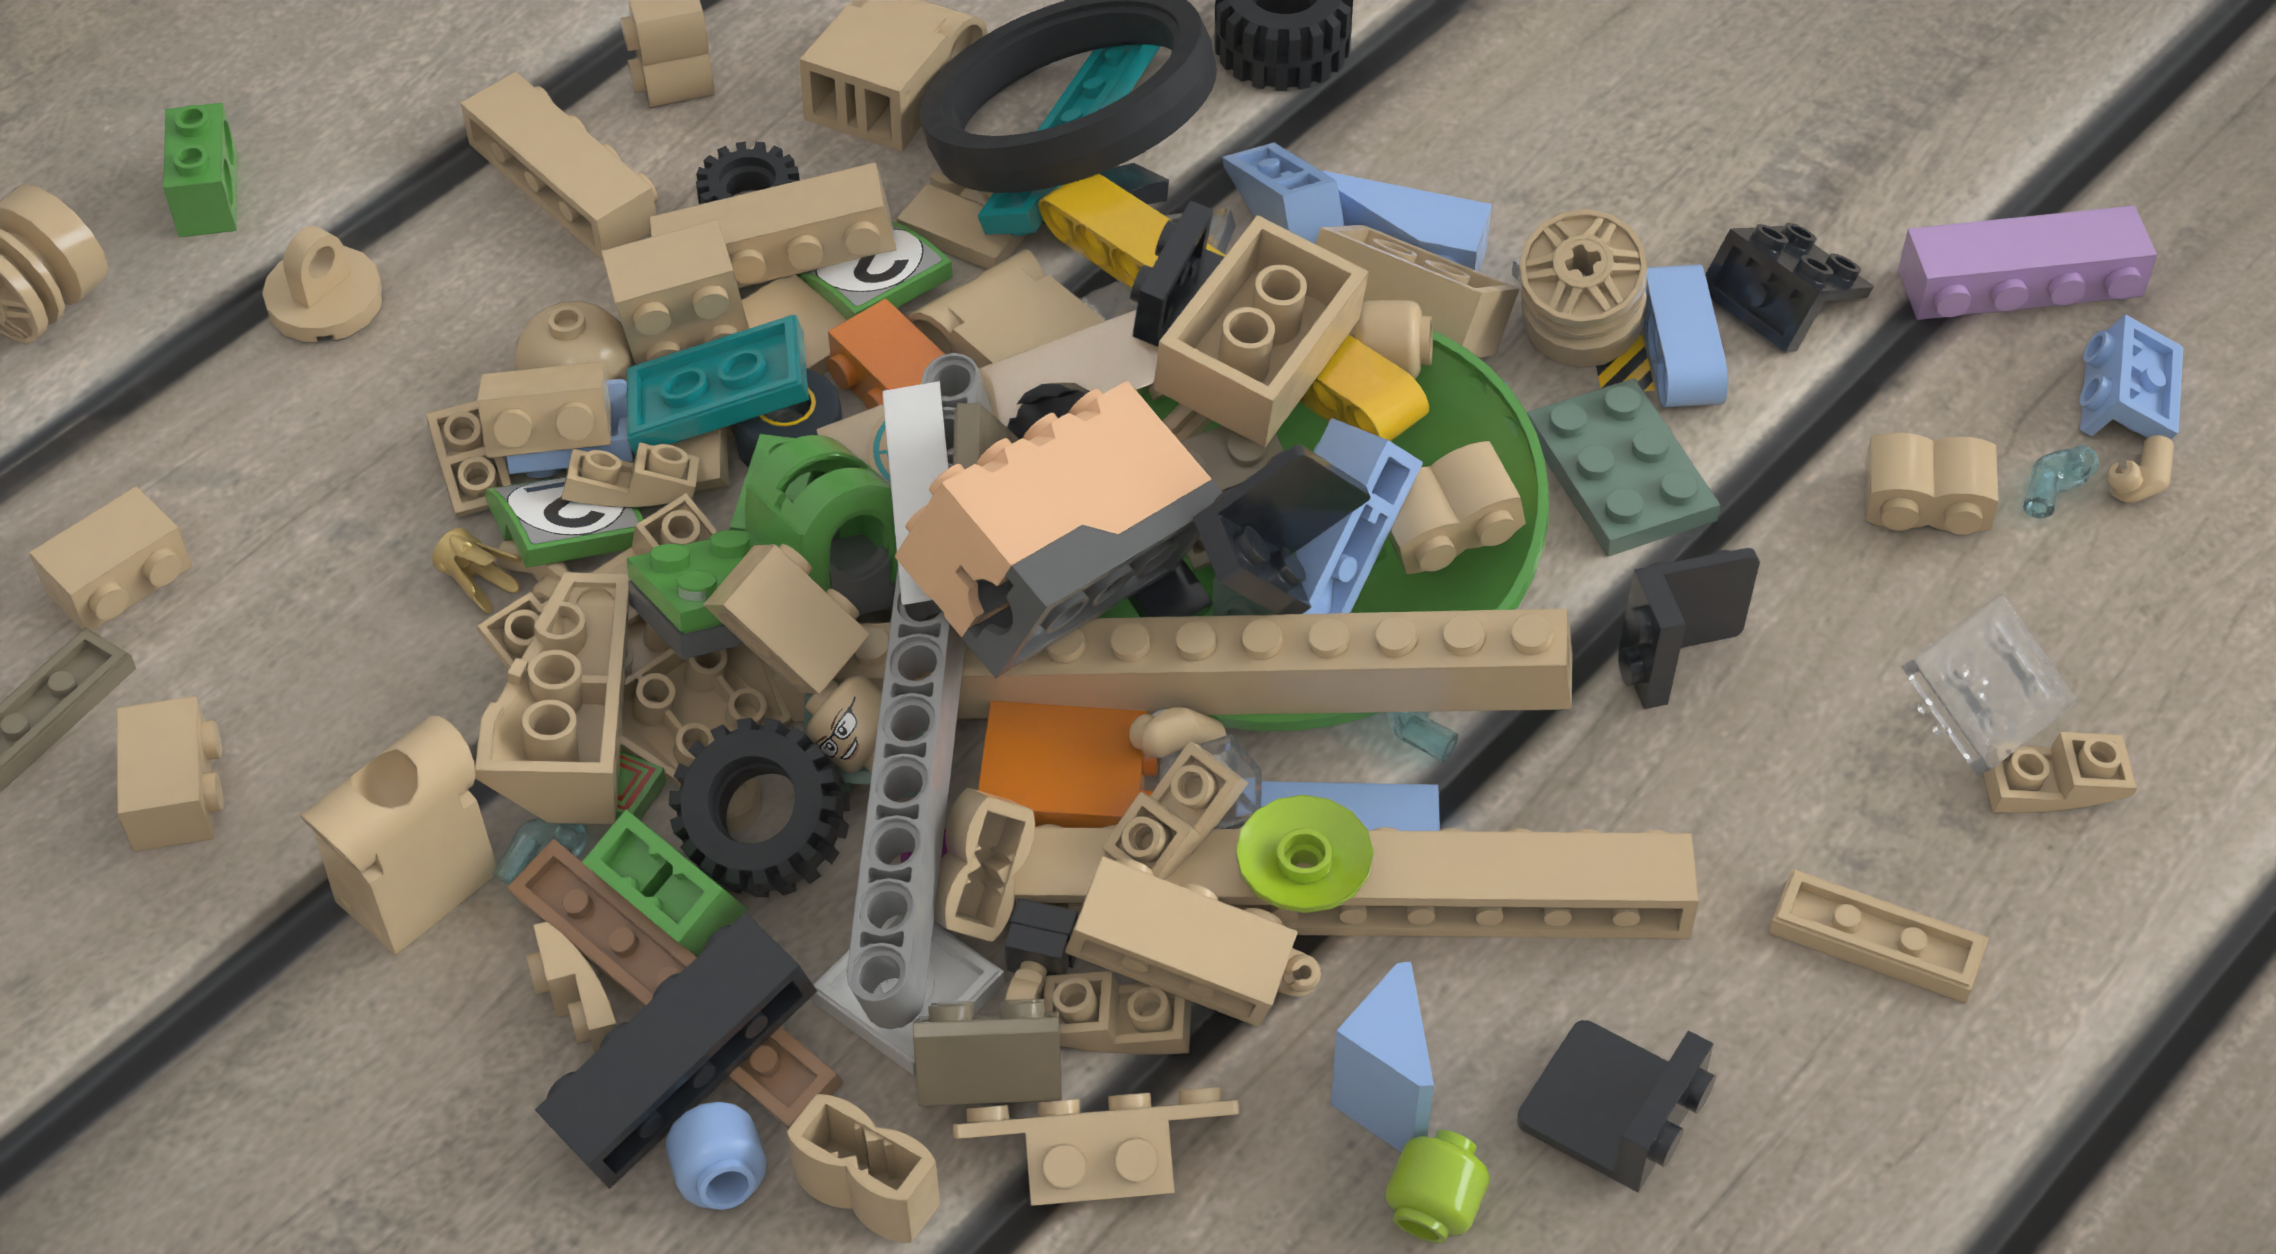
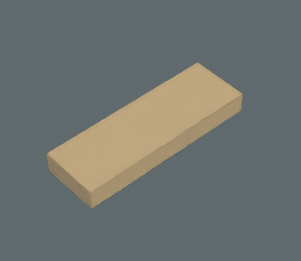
(1878, 935)

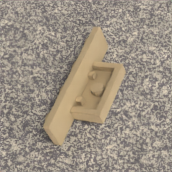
(1097, 1152)

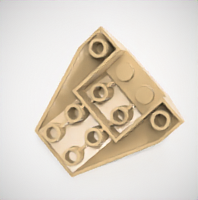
(665, 698)

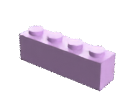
(2026, 262)

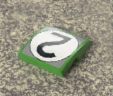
(889, 275)
(558, 529)

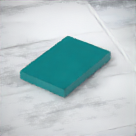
(717, 383)

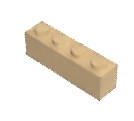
(559, 164)
(796, 224)

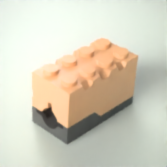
(1056, 526)

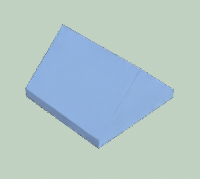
(1384, 1062)

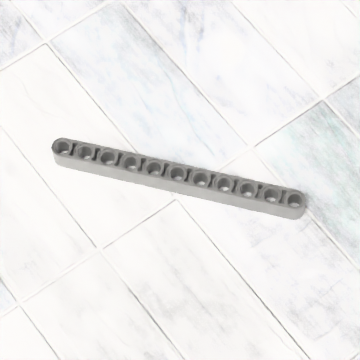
(908, 767)

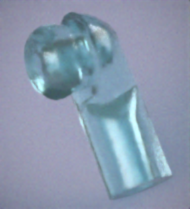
(2056, 474)
(1423, 733)
(532, 839)

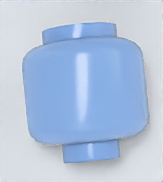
(716, 1155)

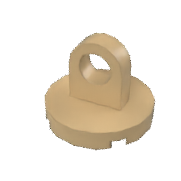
(322, 288)

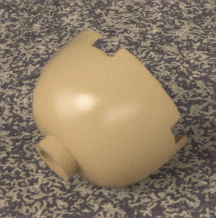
(574, 335)

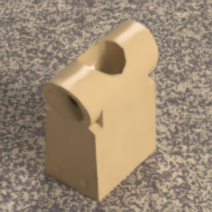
(877, 63)
(1003, 312)
(405, 835)

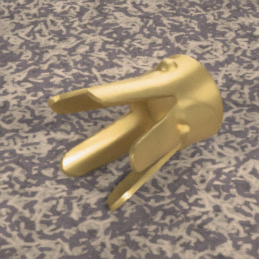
(464, 555)

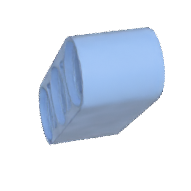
(1684, 338)

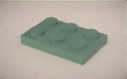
(1623, 467)

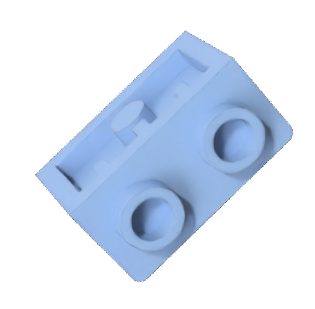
(2132, 379)

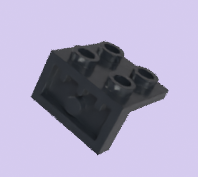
(1780, 280)
(1271, 516)

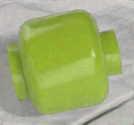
(1437, 1186)

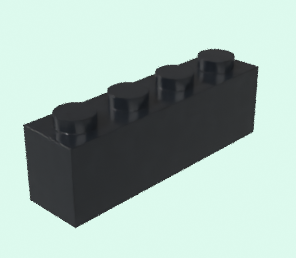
(676, 1049)

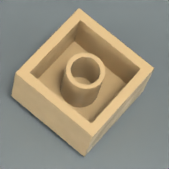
(675, 290)

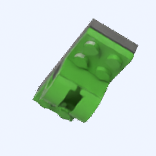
(835, 523)

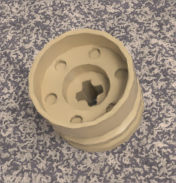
(44, 261)
(1589, 316)

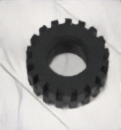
(1283, 40)
(716, 777)

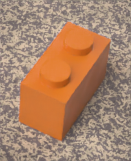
(878, 353)

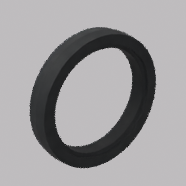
(1085, 144)

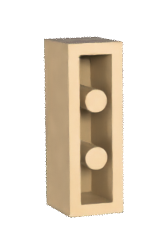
(1182, 940)

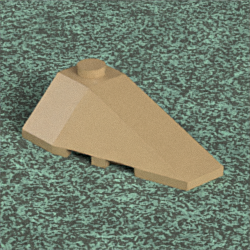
(560, 716)

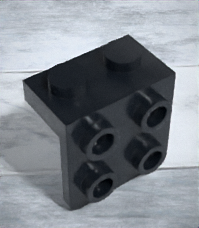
(1176, 275)
(1681, 608)
(1617, 1101)

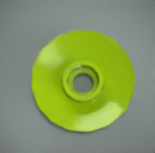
(1304, 832)

